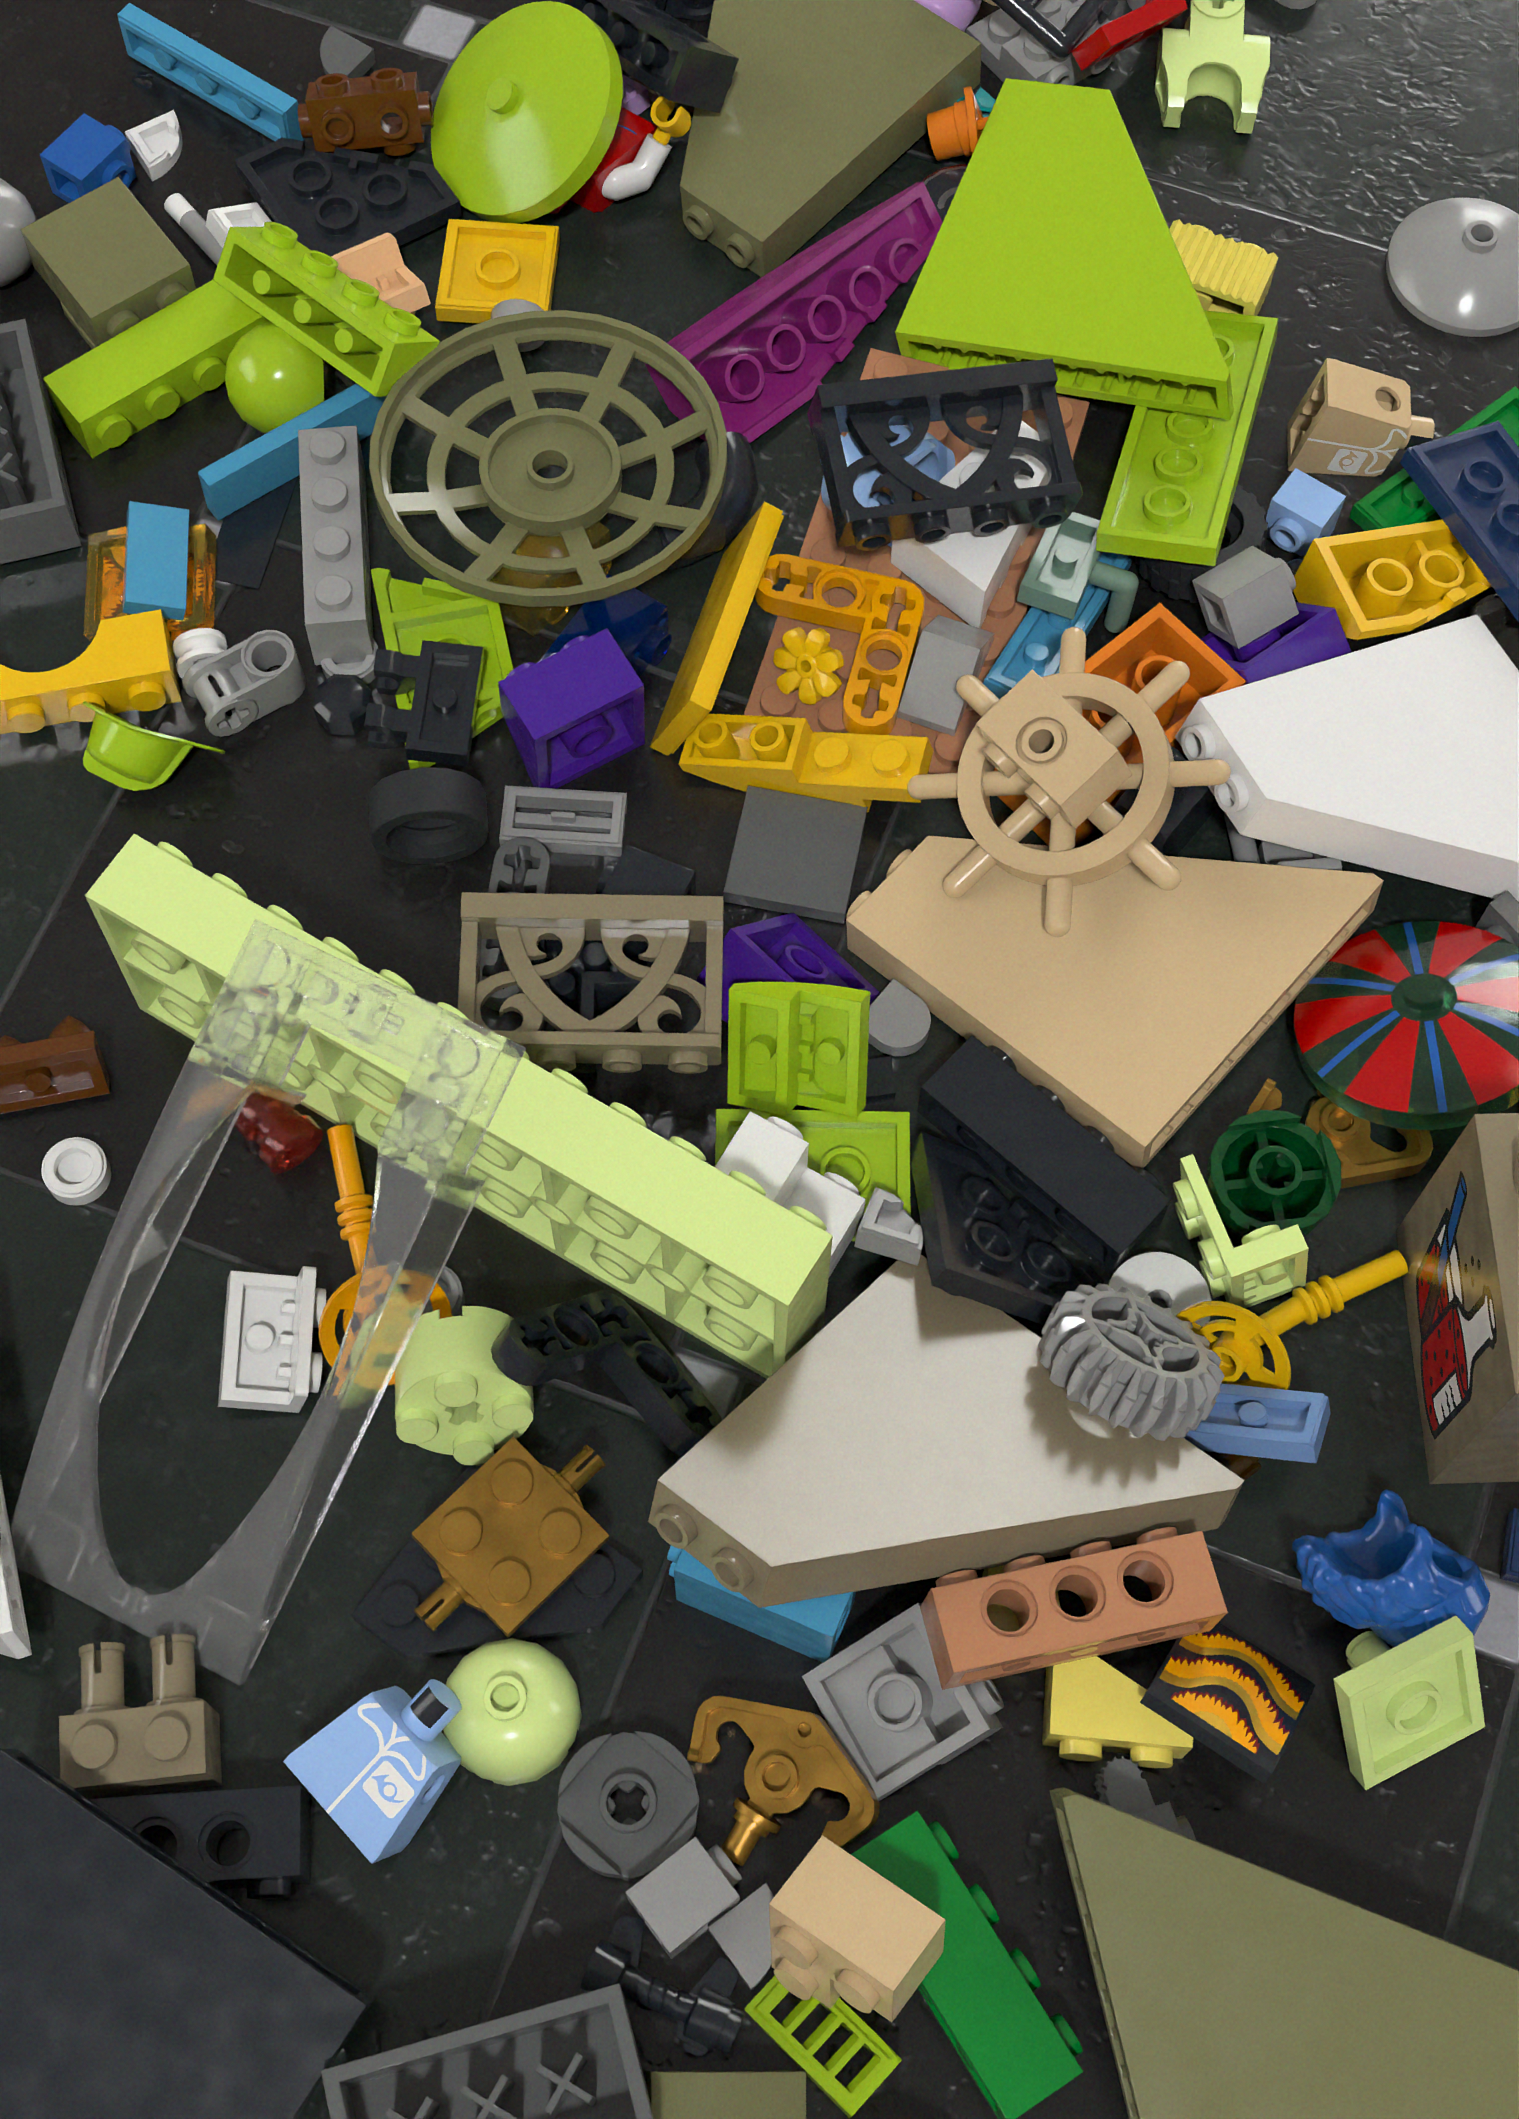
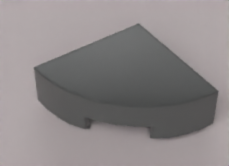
(345, 54)

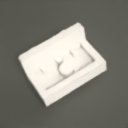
(270, 1341)

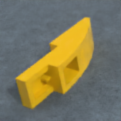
(793, 759)

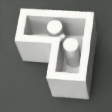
(778, 1159)

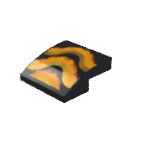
(1230, 1698)

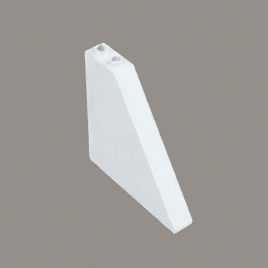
(1380, 758)

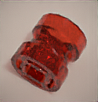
(279, 1131)

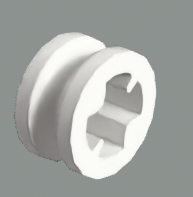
(197, 645)

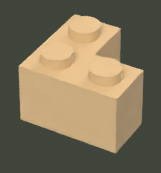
(851, 1934)

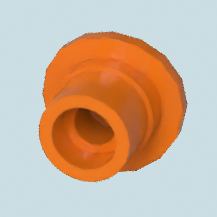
(956, 128)

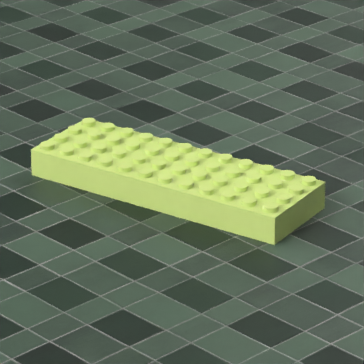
(553, 1159)

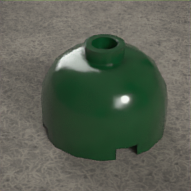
(1273, 1173)

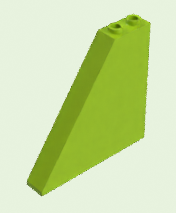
(1065, 260)

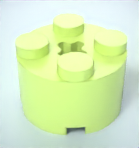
(452, 1390)

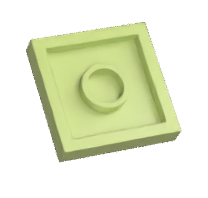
(1407, 1699)

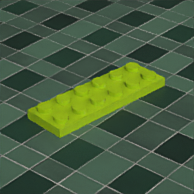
(1184, 467)

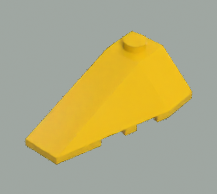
(1388, 577)

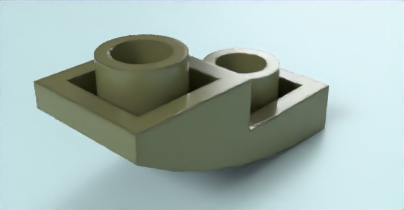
(727, 2094)

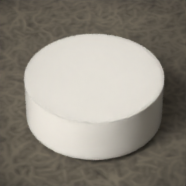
(76, 1171)

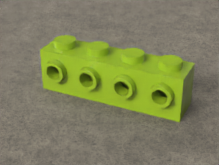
(322, 306)

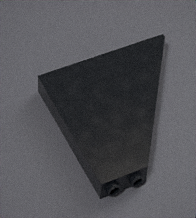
(141, 1980)

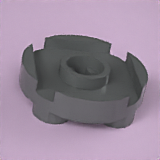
(623, 1763)

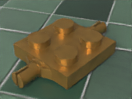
(510, 1537)

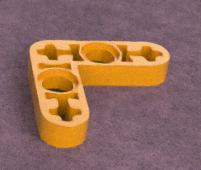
(866, 615)

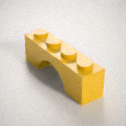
(120, 671)

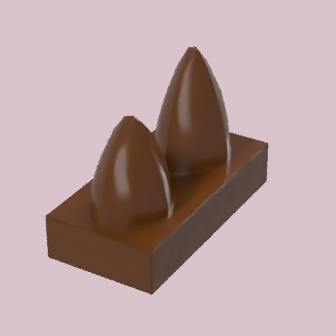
(52, 1069)

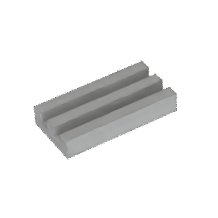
(563, 830)

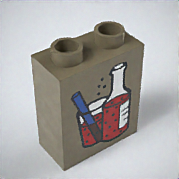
(1466, 1305)

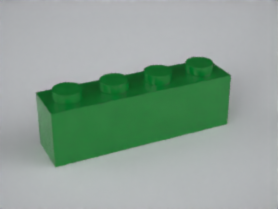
(977, 1986)

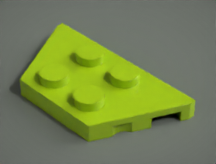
(445, 615)

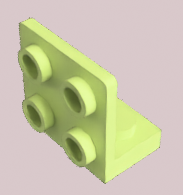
(1259, 1269)

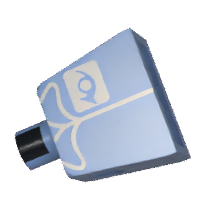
(382, 1765)

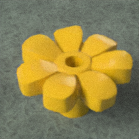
(808, 665)

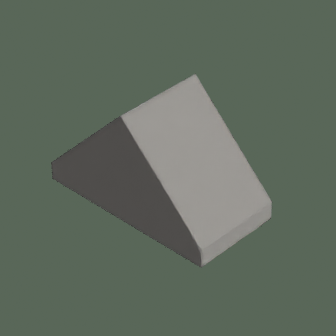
(942, 656)

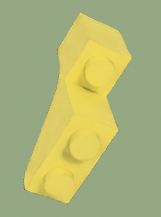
(1098, 1709)

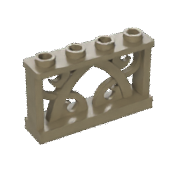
(660, 920)

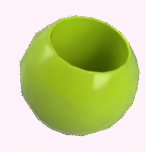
(272, 377)

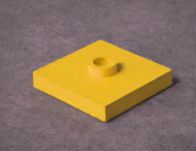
(494, 264)

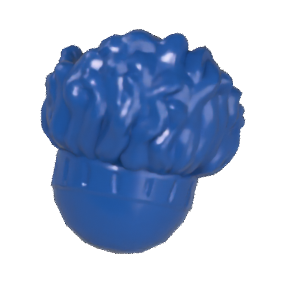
(1391, 1576)

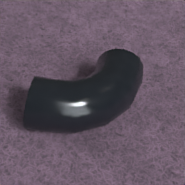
(734, 507)

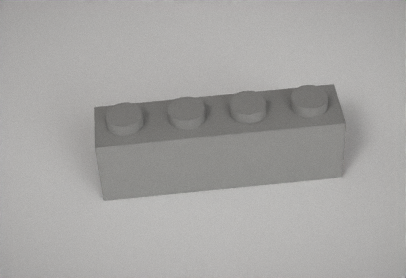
(335, 544)

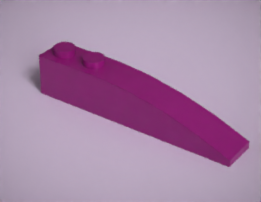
(792, 325)

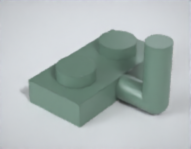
(1066, 566)

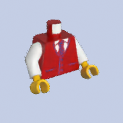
(632, 156)

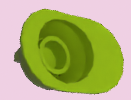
(133, 755)

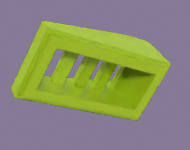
(866, 2081)

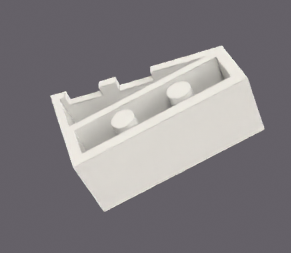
(965, 566)

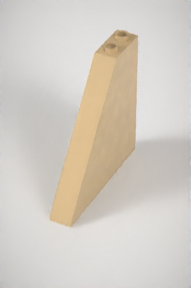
(1140, 996)

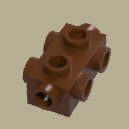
(350, 112)

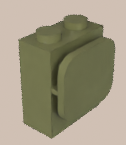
(107, 262)

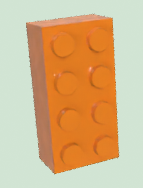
(1134, 661)

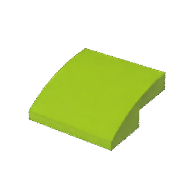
(798, 1047)

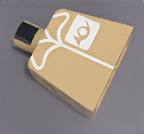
(1353, 422)

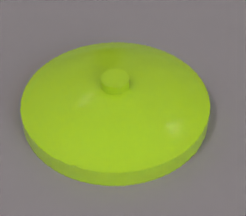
(527, 112)

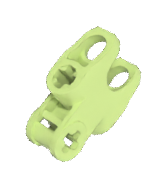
(1212, 60)

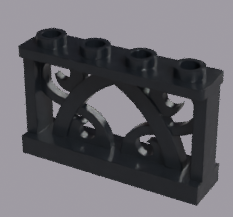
(915, 400)

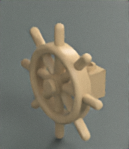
(1067, 774)

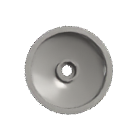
(1458, 266)

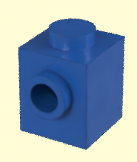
(87, 158)

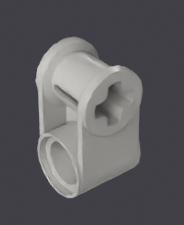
(244, 683)

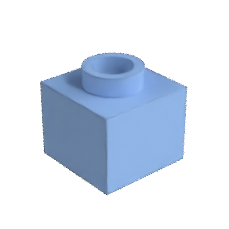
(1302, 512)

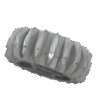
(1130, 1361)

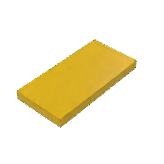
(717, 630)

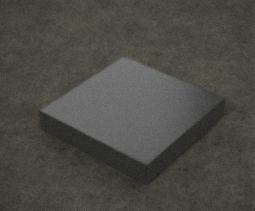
(795, 854)

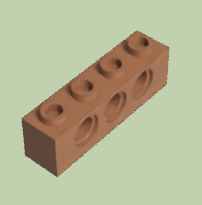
(974, 1650)

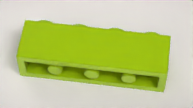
(150, 368)

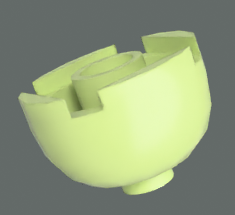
(514, 1712)

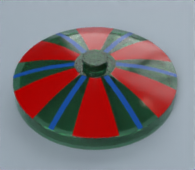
(1414, 1025)

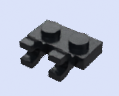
(442, 706)

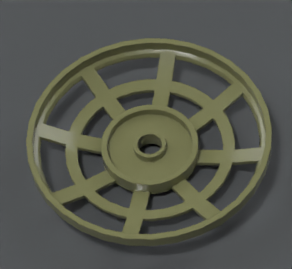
(543, 439)

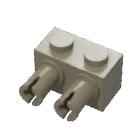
(140, 1749)

